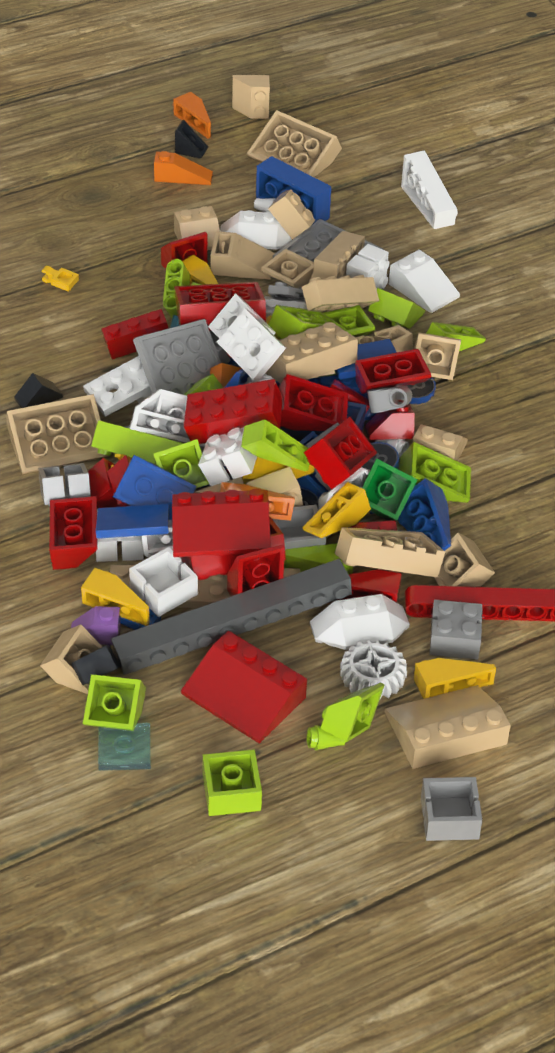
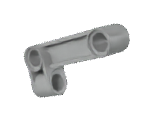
(387, 398)

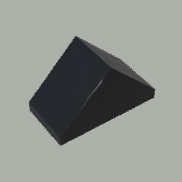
(188, 142)
(37, 391)
(96, 663)

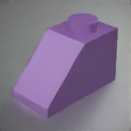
(101, 623)

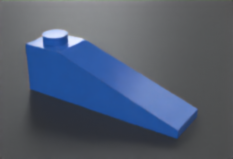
(428, 513)

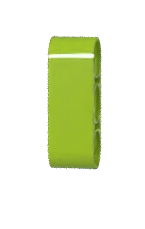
(175, 276)

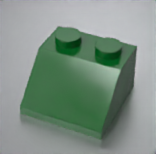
(388, 490)

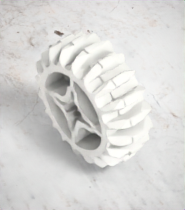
(373, 664)

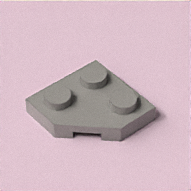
(282, 290)

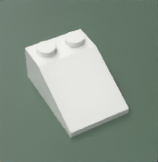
(422, 281)

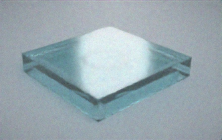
(124, 748)

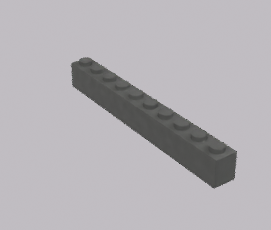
(235, 614)

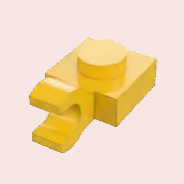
(60, 278)

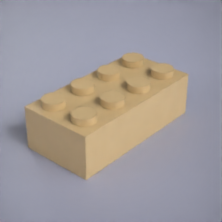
(315, 353)

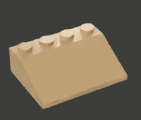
(295, 144)
(54, 433)
(448, 726)

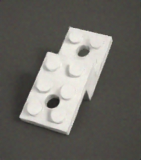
(246, 338)
(130, 385)

